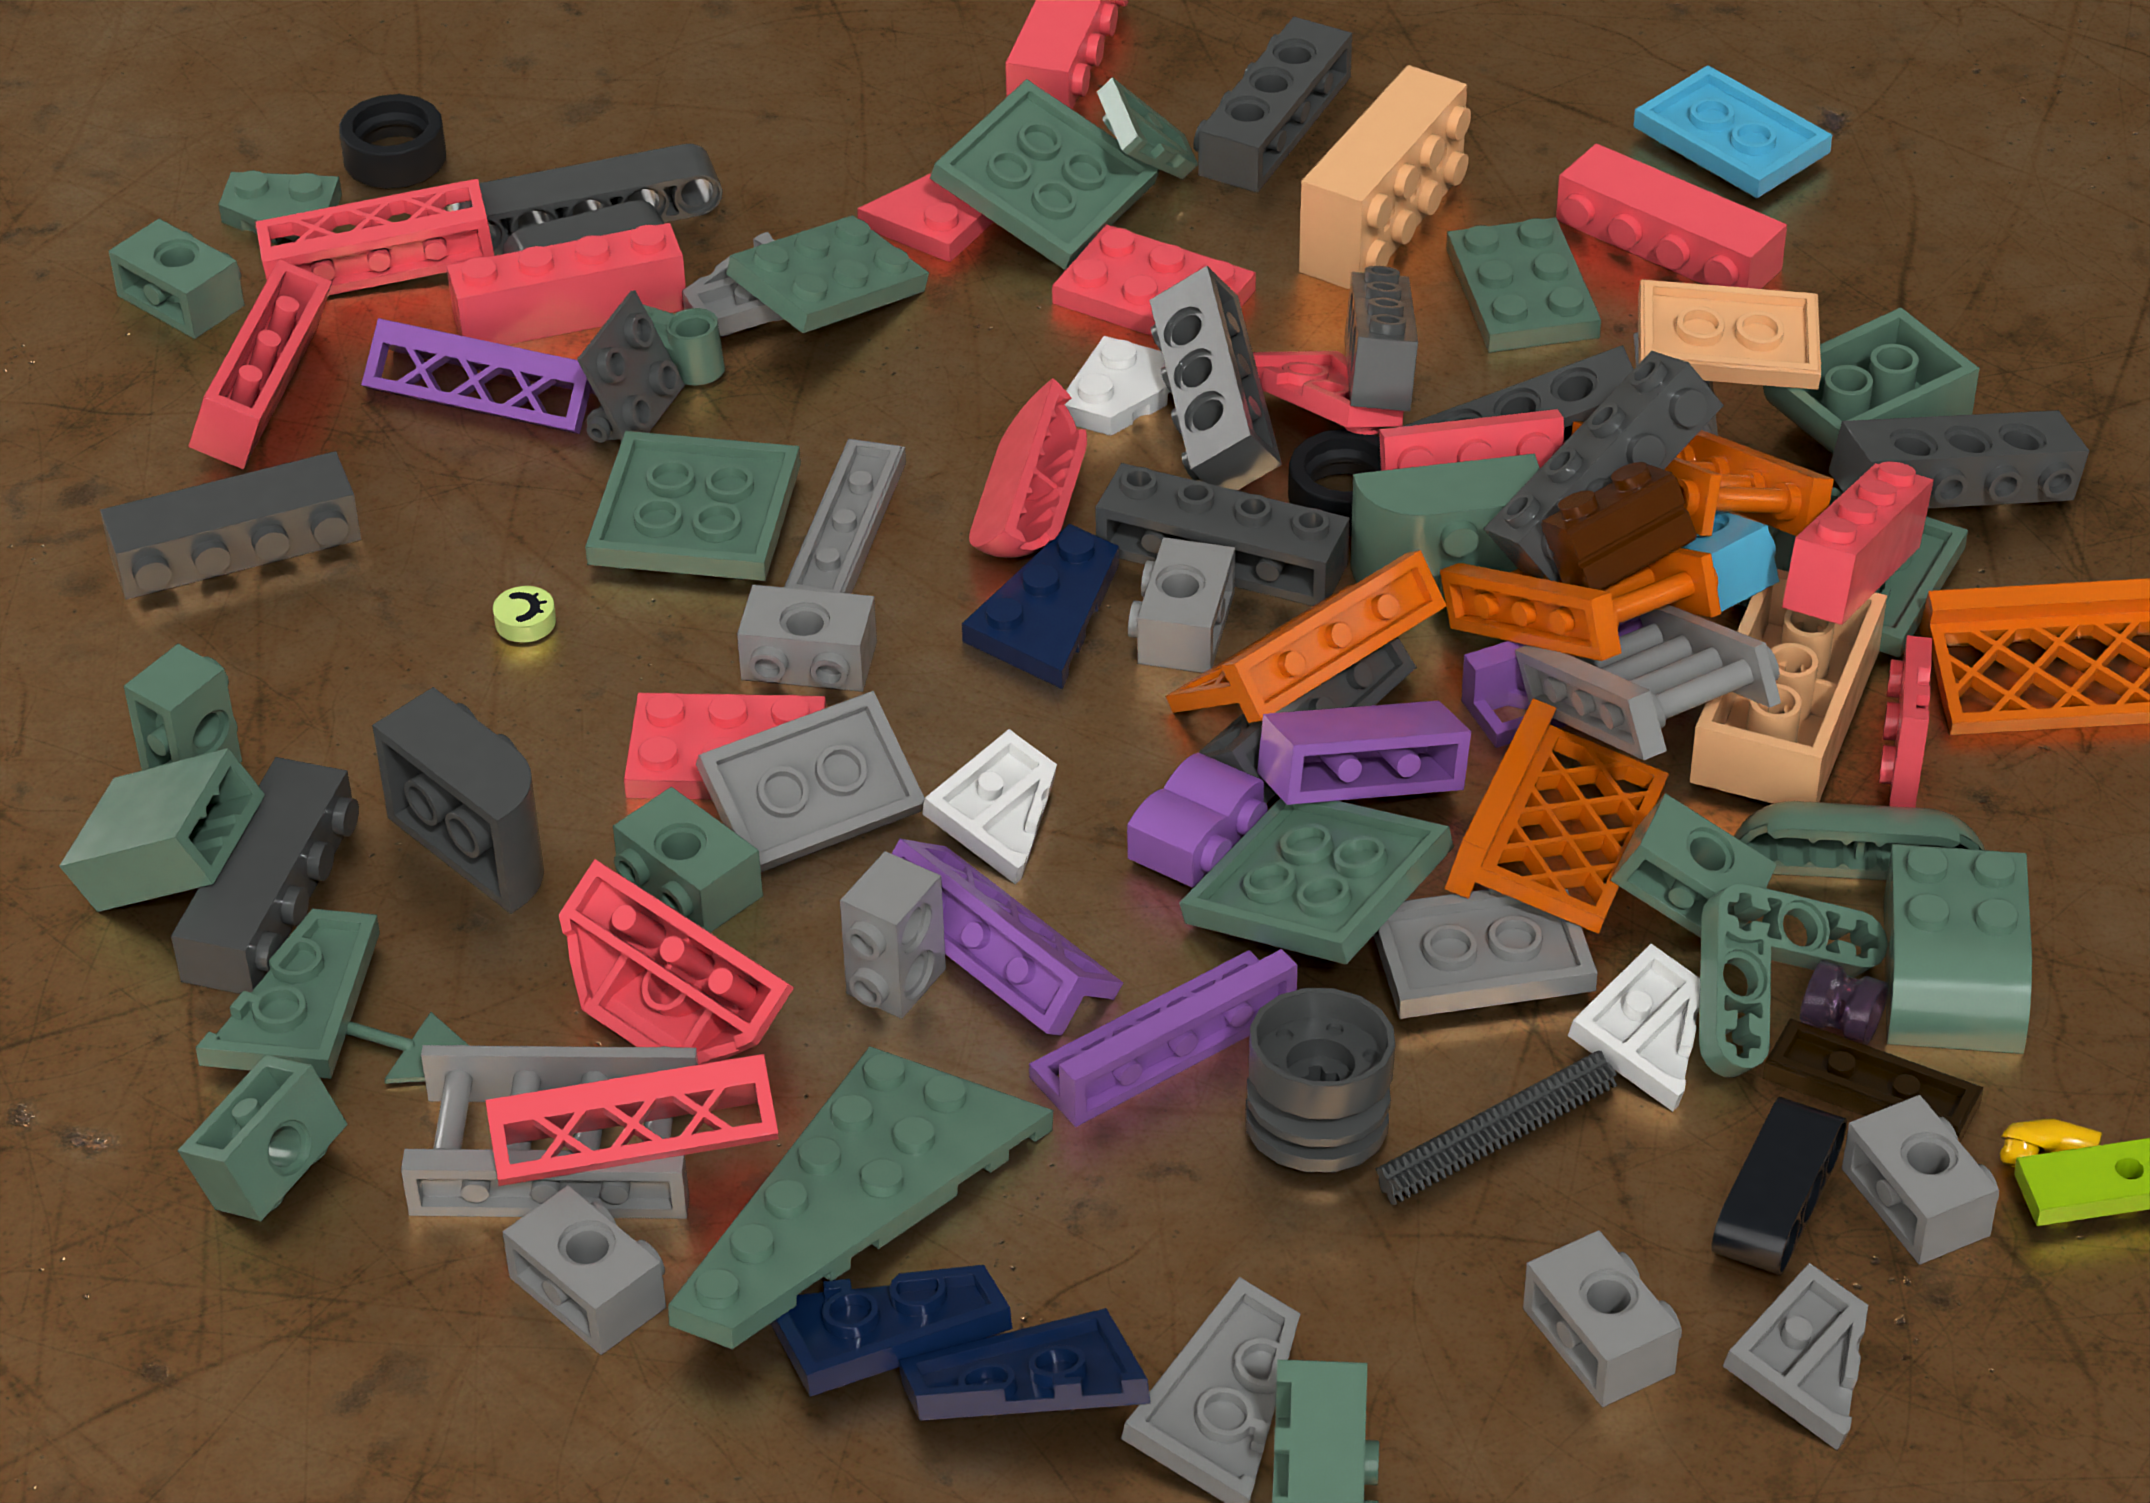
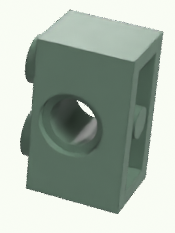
(177, 278)
(181, 709)
(688, 859)
(1684, 860)
(263, 1137)

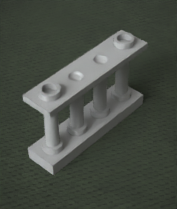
(1660, 673)
(466, 1180)

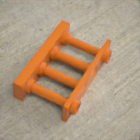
(1739, 479)
(1572, 616)

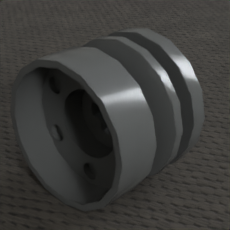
(1319, 1079)

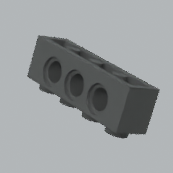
(1273, 104)
(1380, 339)
(1213, 382)
(1571, 389)
(1970, 456)

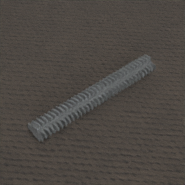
(1496, 1126)

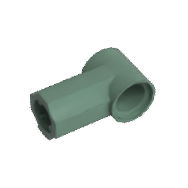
(692, 343)

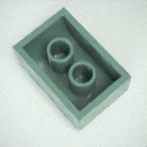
(1880, 373)
(1434, 511)
(1957, 949)

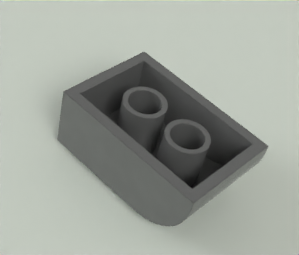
(462, 795)

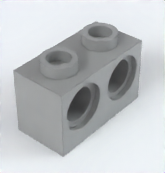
(893, 934)

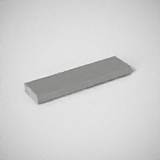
(848, 517)

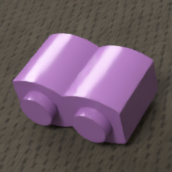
(1195, 819)

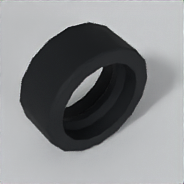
(394, 164)
(1326, 455)

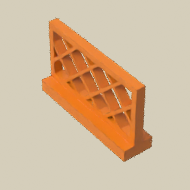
(2052, 619)
(1318, 642)
(1505, 812)

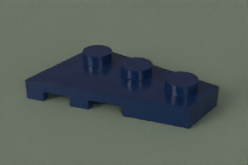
(1046, 606)
(865, 1331)
(1028, 1370)

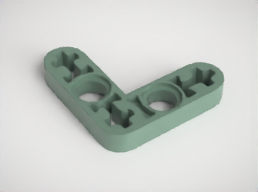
(1752, 951)

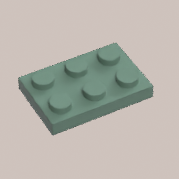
(827, 273)
(1523, 284)

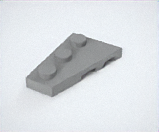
(1219, 1395)

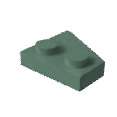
(1144, 132)
(263, 196)

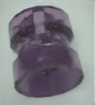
(1844, 1002)

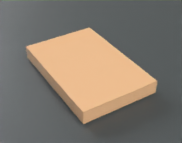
(1733, 332)

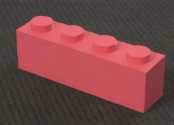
(1061, 46)
(1669, 221)
(565, 285)
(260, 364)
(1858, 542)

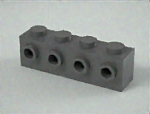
(1641, 421)
(1277, 544)

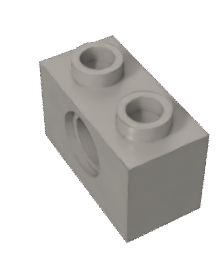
(1183, 605)
(807, 638)
(1920, 1179)
(585, 1269)
(1602, 1317)

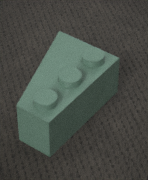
(1322, 1433)

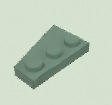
(303, 1000)

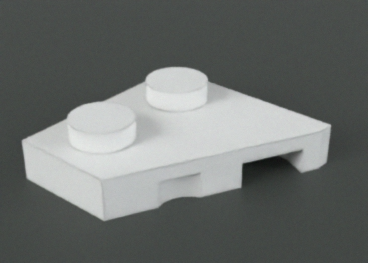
(1117, 386)
(996, 803)
(1645, 1024)

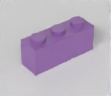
(1363, 752)

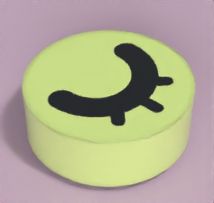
(524, 614)

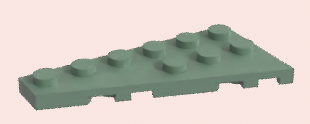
(857, 1176)

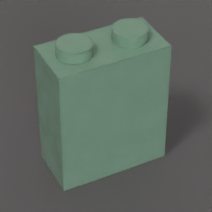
(162, 830)

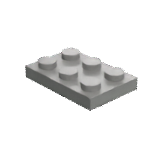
(812, 781)
(1480, 954)

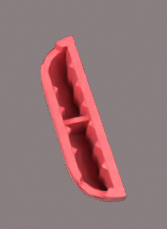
(1030, 478)

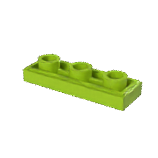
(2086, 1181)

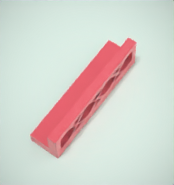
(379, 249)
(628, 1104)

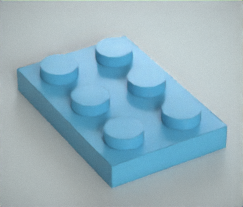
(1732, 131)

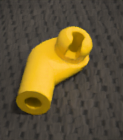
(2046, 1136)

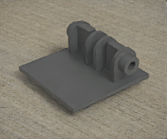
(628, 373)

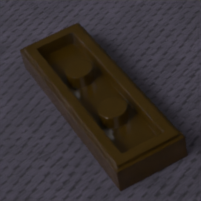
(1864, 1077)

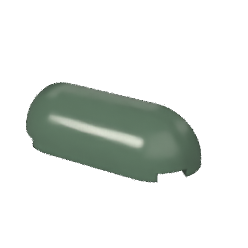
(1847, 838)

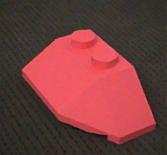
(662, 974)

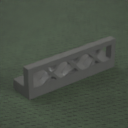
(1355, 686)

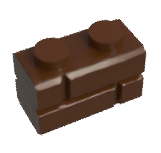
(1619, 527)

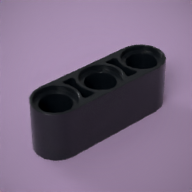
(1779, 1185)

